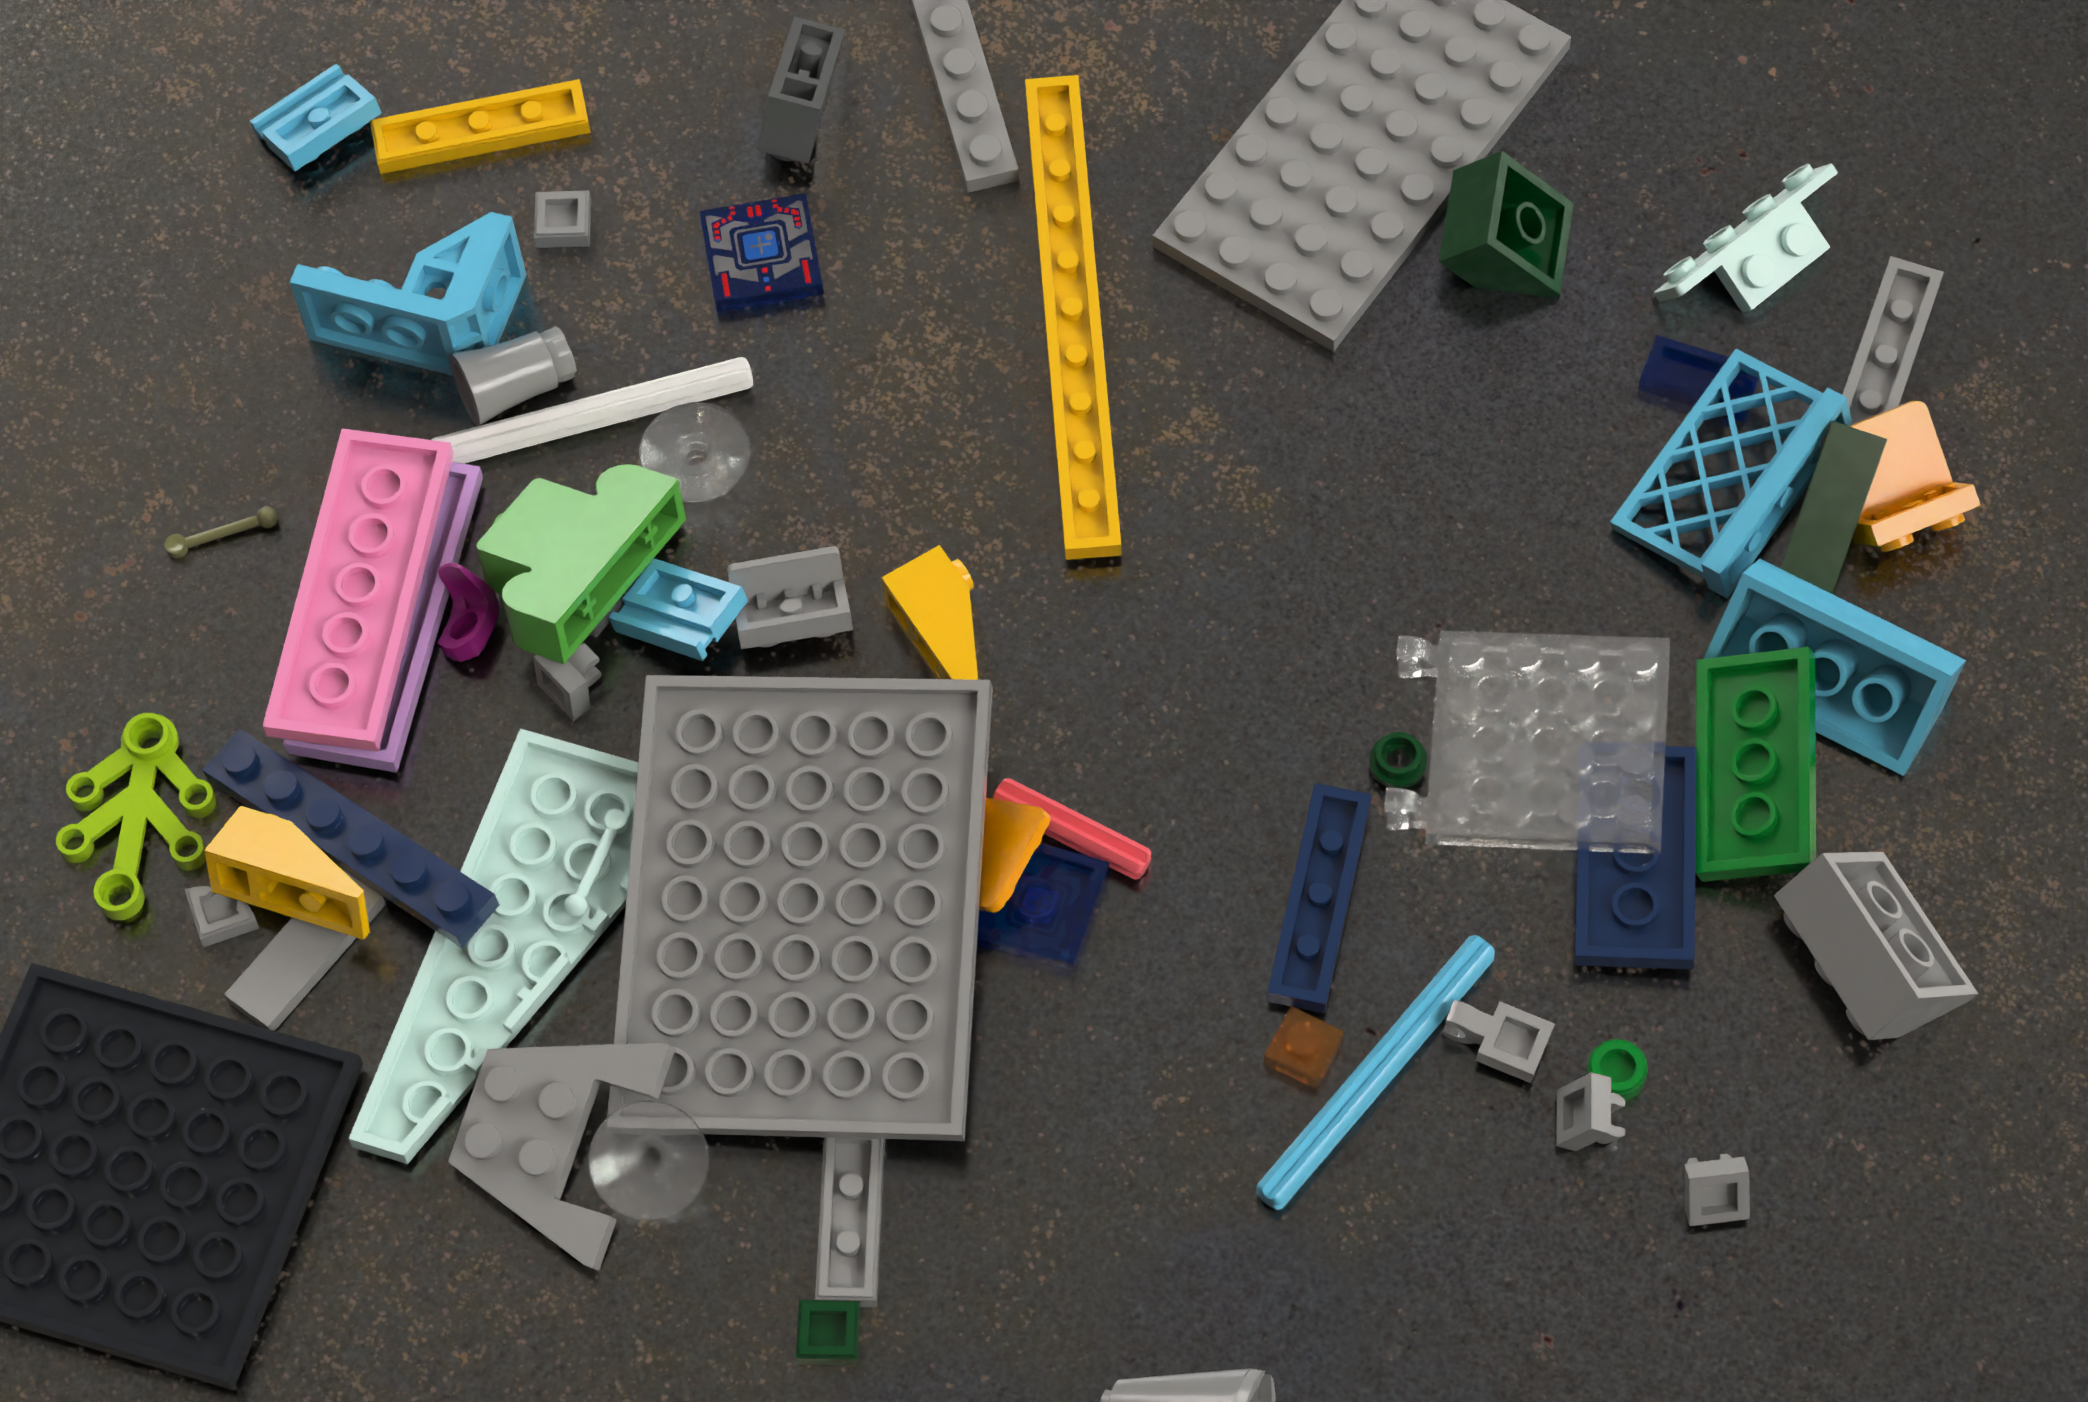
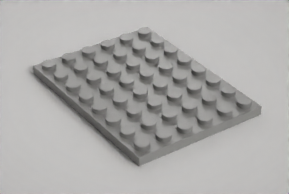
(807, 902)

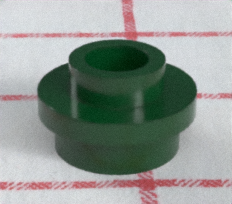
(1402, 746)

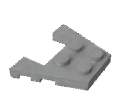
(529, 1125)

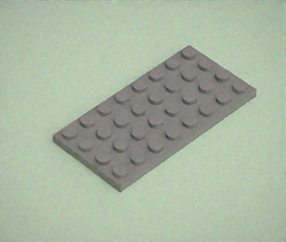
(1357, 154)

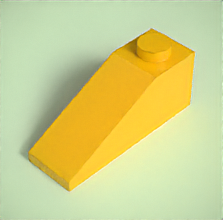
(935, 612)
(283, 871)

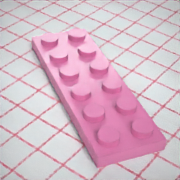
(358, 590)

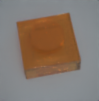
(1303, 1047)

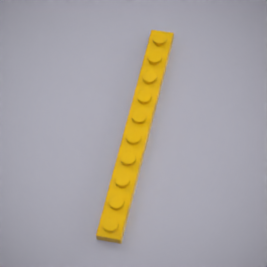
(1072, 319)

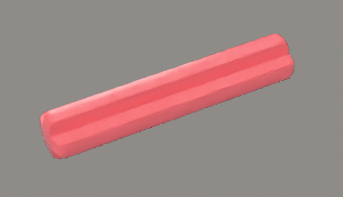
(1081, 832)

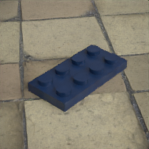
(1643, 904)

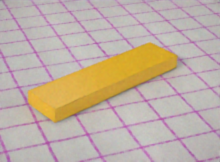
(479, 126)

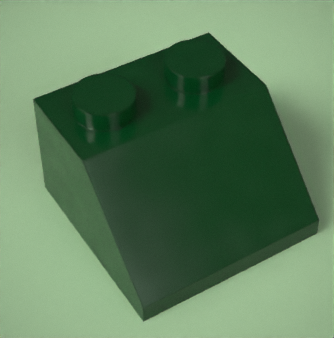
(1506, 228)

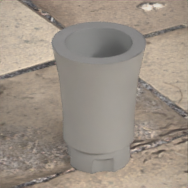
(511, 372)

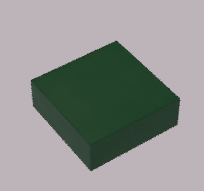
(828, 1332)

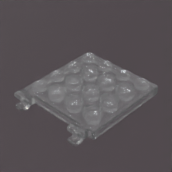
(1541, 741)

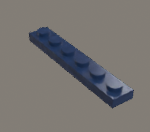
(353, 838)

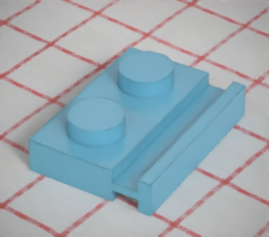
(315, 117)
(678, 609)

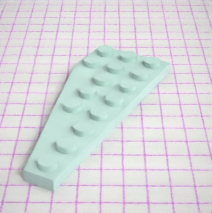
(480, 996)

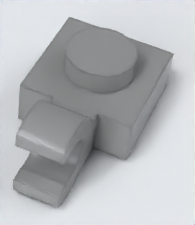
(1508, 1039)

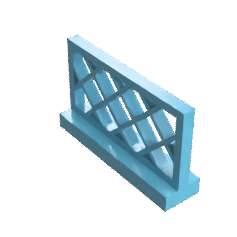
(1765, 503)

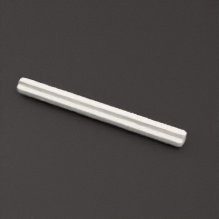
(599, 410)

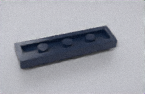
(1319, 898)

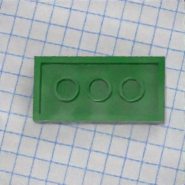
(1755, 764)

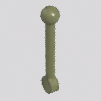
(178, 546)

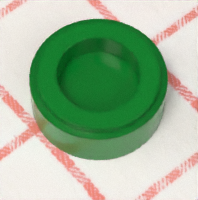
(1622, 1063)

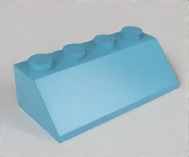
(1872, 679)

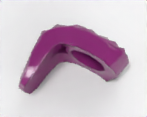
(472, 614)

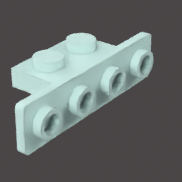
(1762, 250)

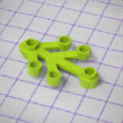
(134, 808)

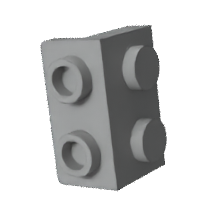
(791, 597)

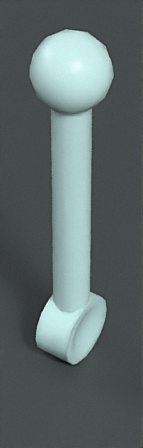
(615, 824)

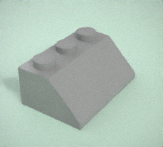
(1873, 943)

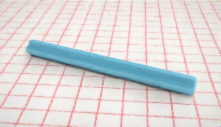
(1375, 1073)

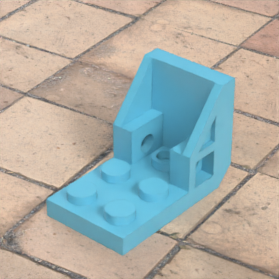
(475, 267)

